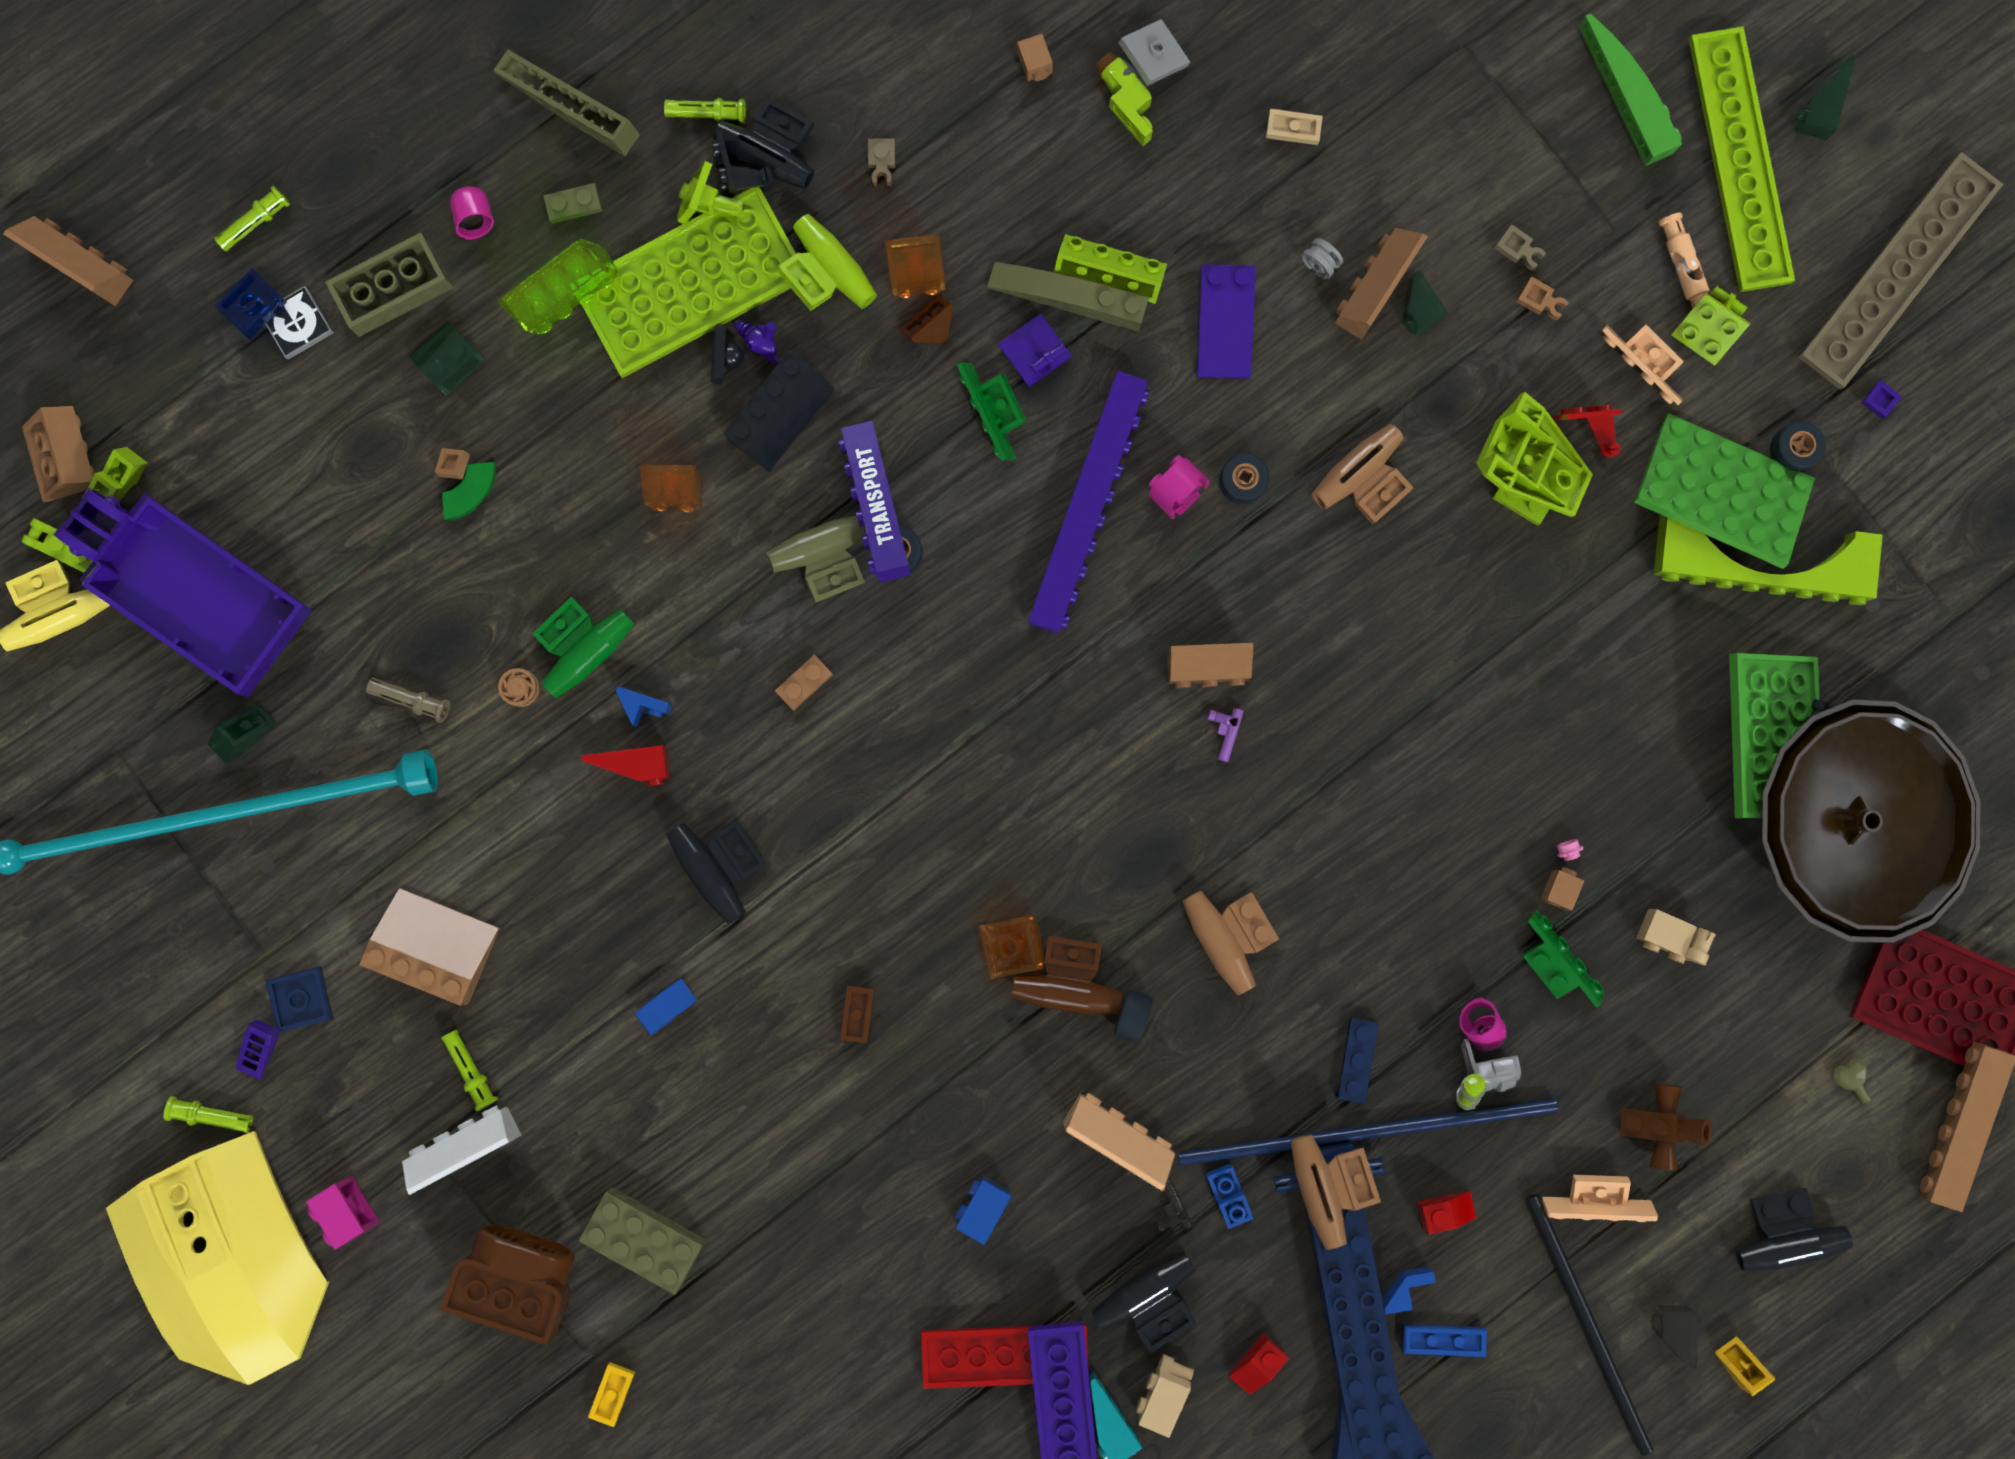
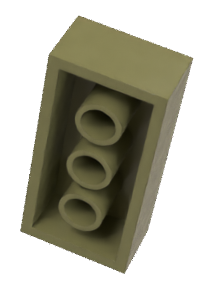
(389, 284)
(642, 1240)

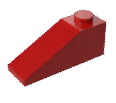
(641, 764)

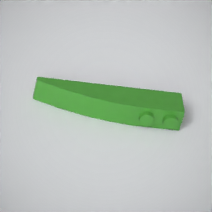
(1633, 94)

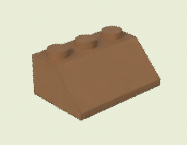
(58, 452)
(1210, 664)

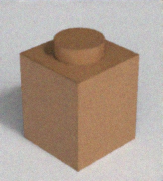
(1035, 58)
(1562, 889)

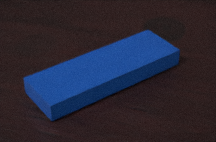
(1444, 1340)

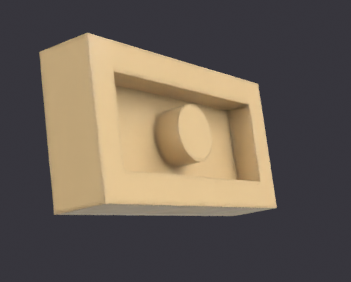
(1294, 126)

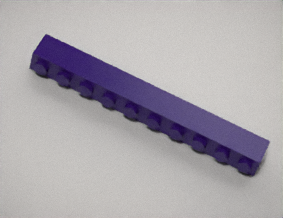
(1088, 502)

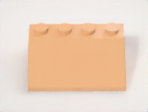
(1120, 1140)

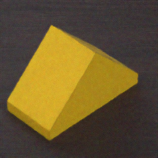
(1744, 1367)

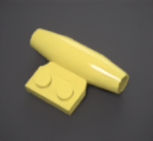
(47, 607)

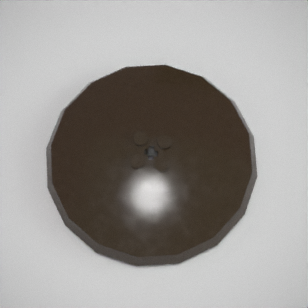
(1870, 821)

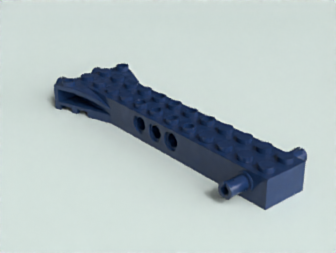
(1370, 1410)

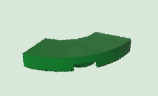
(470, 492)

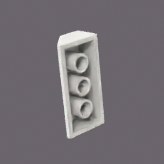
(459, 1149)

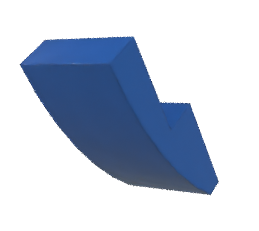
(665, 1007)
(1229, 1196)

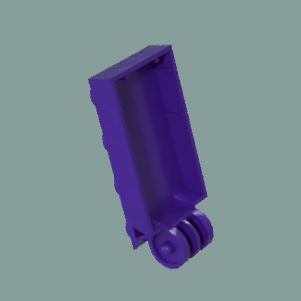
(183, 587)

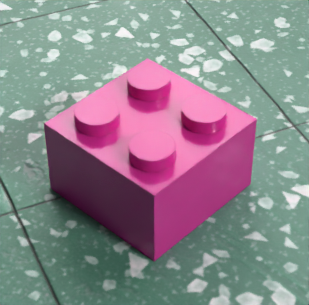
(342, 1212)

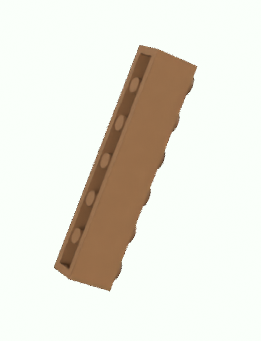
(1967, 1126)

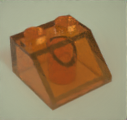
(671, 487)

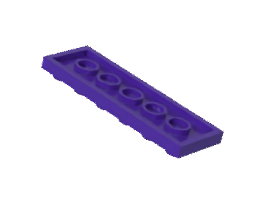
(1062, 1391)

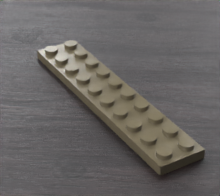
(1900, 271)

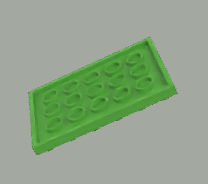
(1725, 490)
(1767, 708)

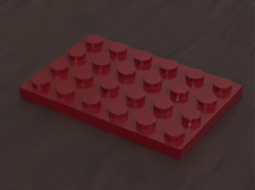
(1938, 997)

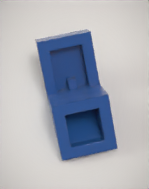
(1398, 1296)

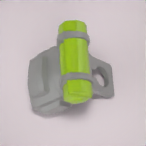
(1485, 1076)

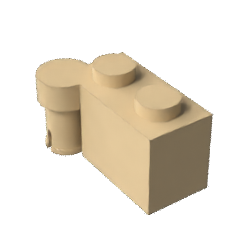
(1676, 937)
(1165, 1396)

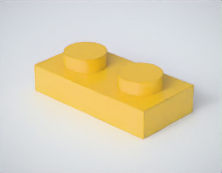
(611, 1394)

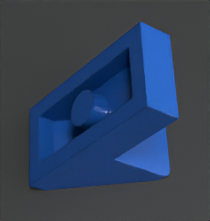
(635, 703)

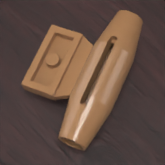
(1366, 476)
(1230, 936)
(1332, 1187)

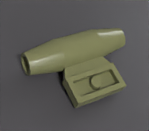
(824, 555)

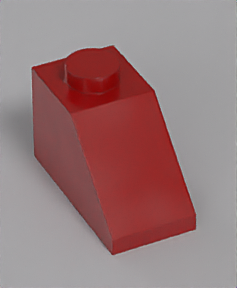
(1446, 1212)
(1259, 1364)

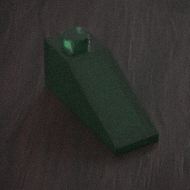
(1823, 110)

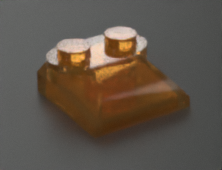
(1012, 946)

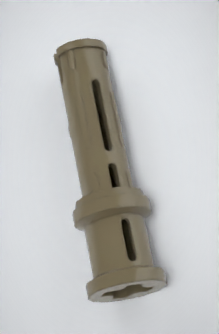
(420, 702)

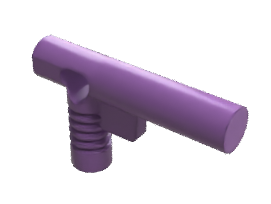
(1226, 730)

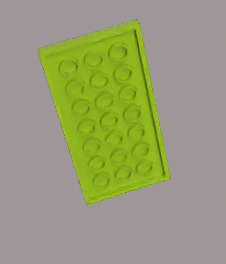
(690, 283)

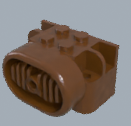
(512, 1283)

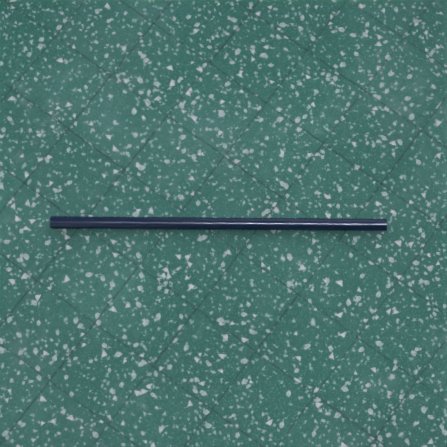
(1371, 1131)

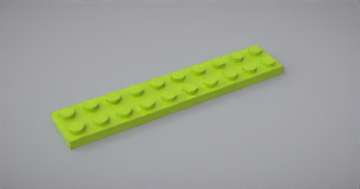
(1741, 159)

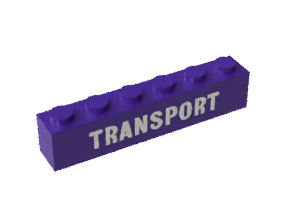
(875, 502)

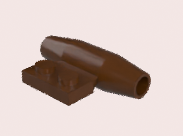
(1068, 983)

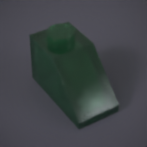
(1422, 307)
(240, 732)

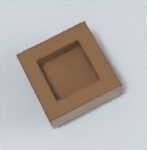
(452, 463)

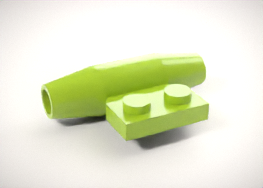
(824, 268)

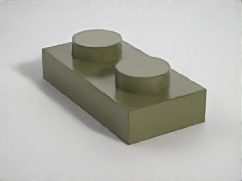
(573, 203)

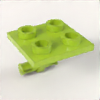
(1712, 325)

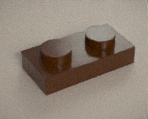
(857, 1014)

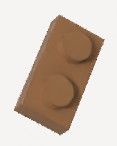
(804, 682)

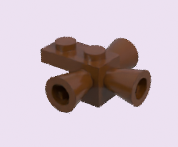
(1665, 1126)

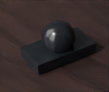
(724, 355)

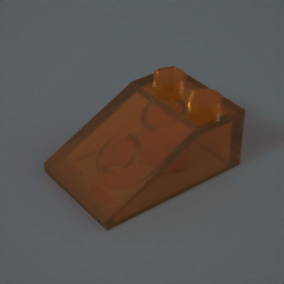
(915, 265)

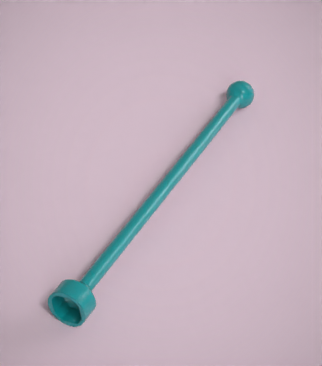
(413, 773)

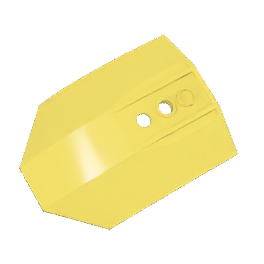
(255, 1286)

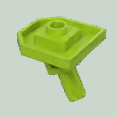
(704, 198)

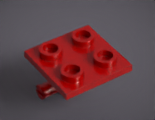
(1601, 423)

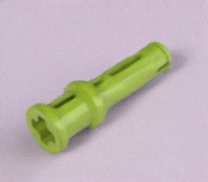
(719, 109)
(262, 210)
(471, 1085)
(197, 1113)

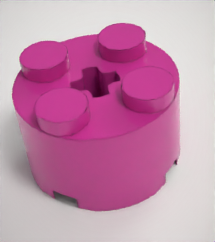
(1177, 487)

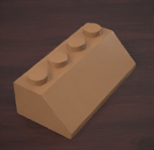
(71, 258)
(1379, 281)

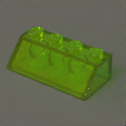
(560, 286)

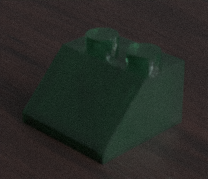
(446, 358)

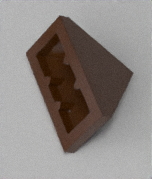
(931, 323)

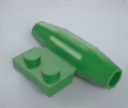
(578, 643)

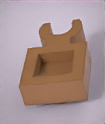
(1538, 296)

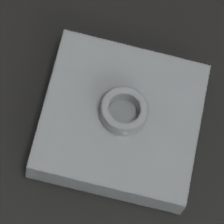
(1154, 52)

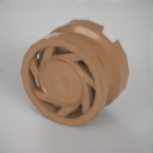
(519, 687)

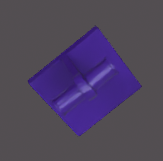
(1034, 350)

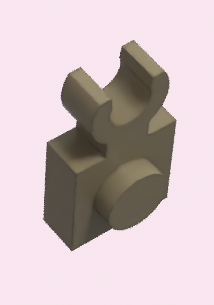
(881, 156)
(1516, 245)

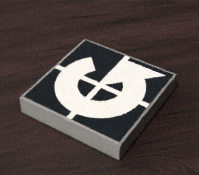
(298, 324)

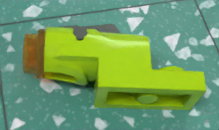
(1130, 95)

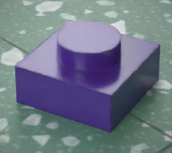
(1881, 399)

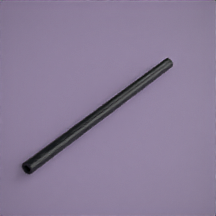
(1589, 1325)

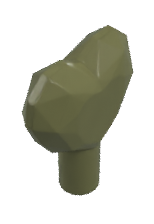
(1853, 1078)

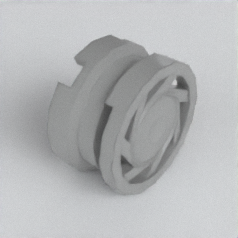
(1322, 258)

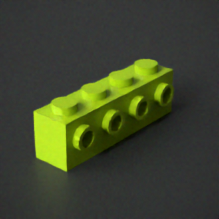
(1110, 267)

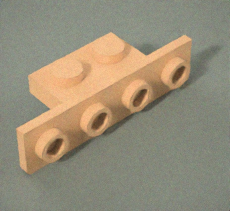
(1651, 355)
(1600, 1199)

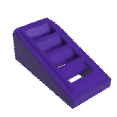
(270, 1036)

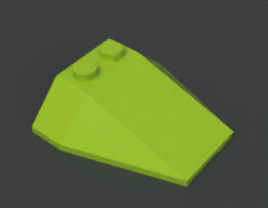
(1534, 458)

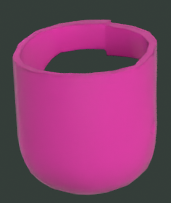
(469, 202)
(1494, 1029)

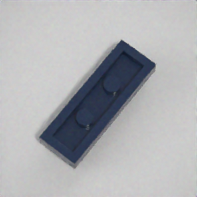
(1357, 1060)

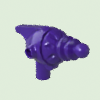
(759, 339)

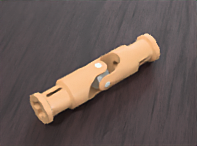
(1684, 258)

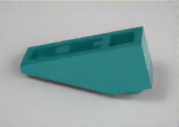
(1114, 1433)

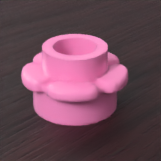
(1569, 849)

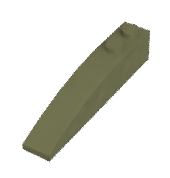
(568, 103)
(1070, 294)

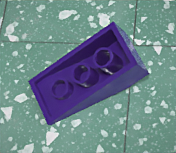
(1225, 321)

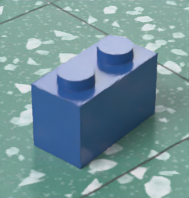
(982, 1210)

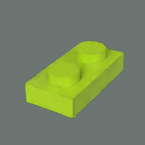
(1526, 509)

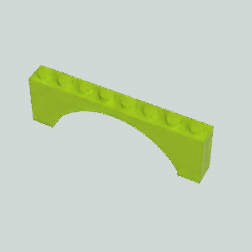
(1846, 574)

